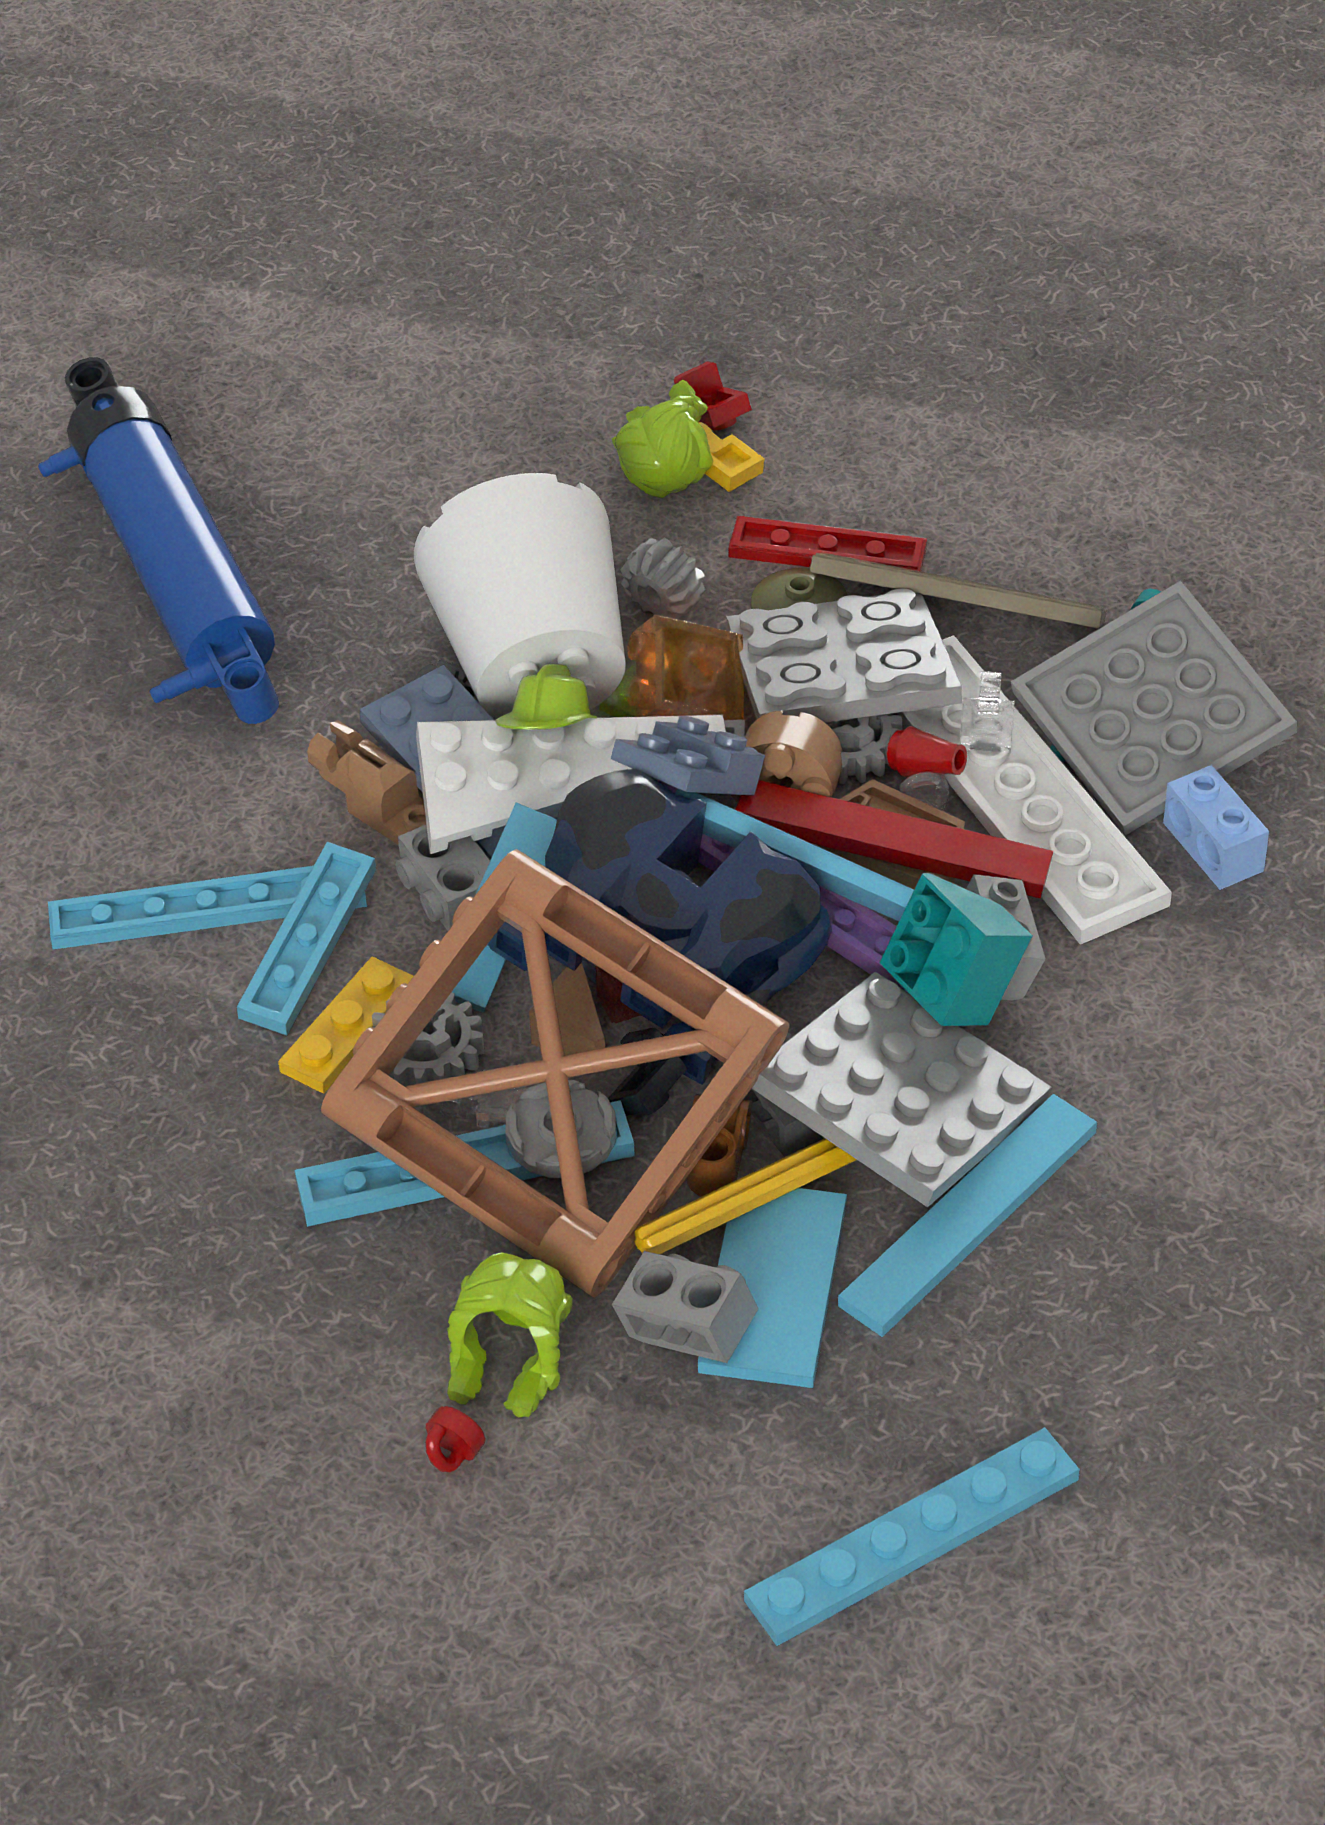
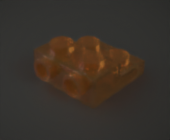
(685, 670)

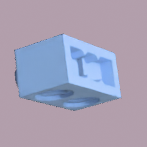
(1215, 827)

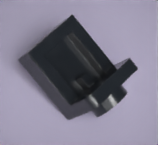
(648, 1083)

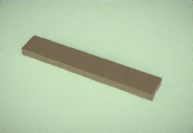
(959, 590)

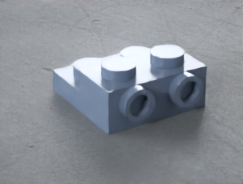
(693, 757)

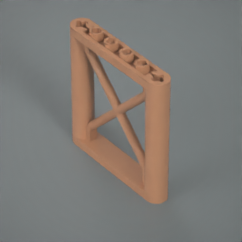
(536, 902)

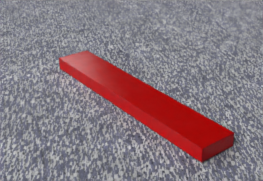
(896, 837)

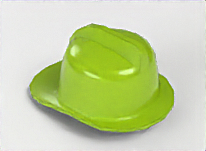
(548, 700)

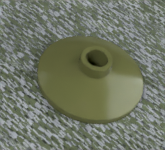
(794, 586)

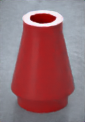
(918, 751)

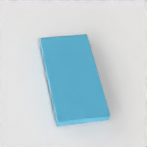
(789, 1266)

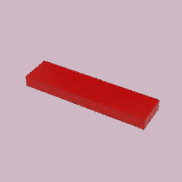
(798, 542)

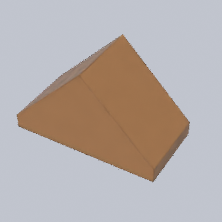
(576, 1014)

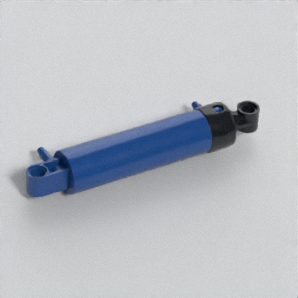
(169, 541)

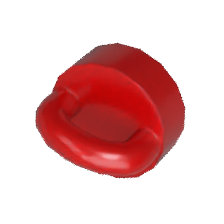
(454, 1432)

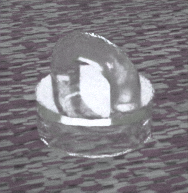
(928, 788)

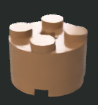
(797, 752)

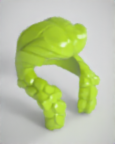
(665, 445)
(521, 1295)

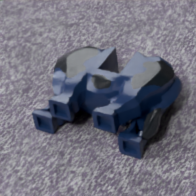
(633, 851)

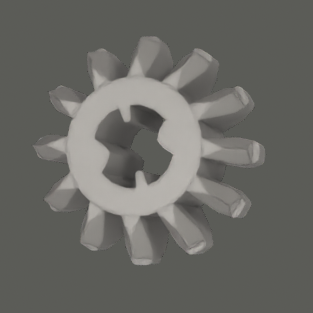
(662, 578)

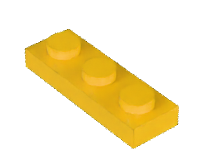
(330, 1040)

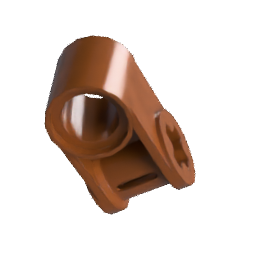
(723, 1157)

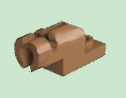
(375, 784)

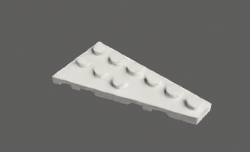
(481, 769)

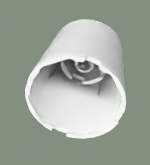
(525, 584)

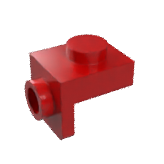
(722, 402)

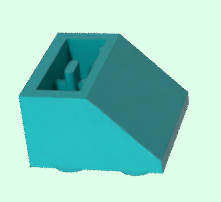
(955, 952)

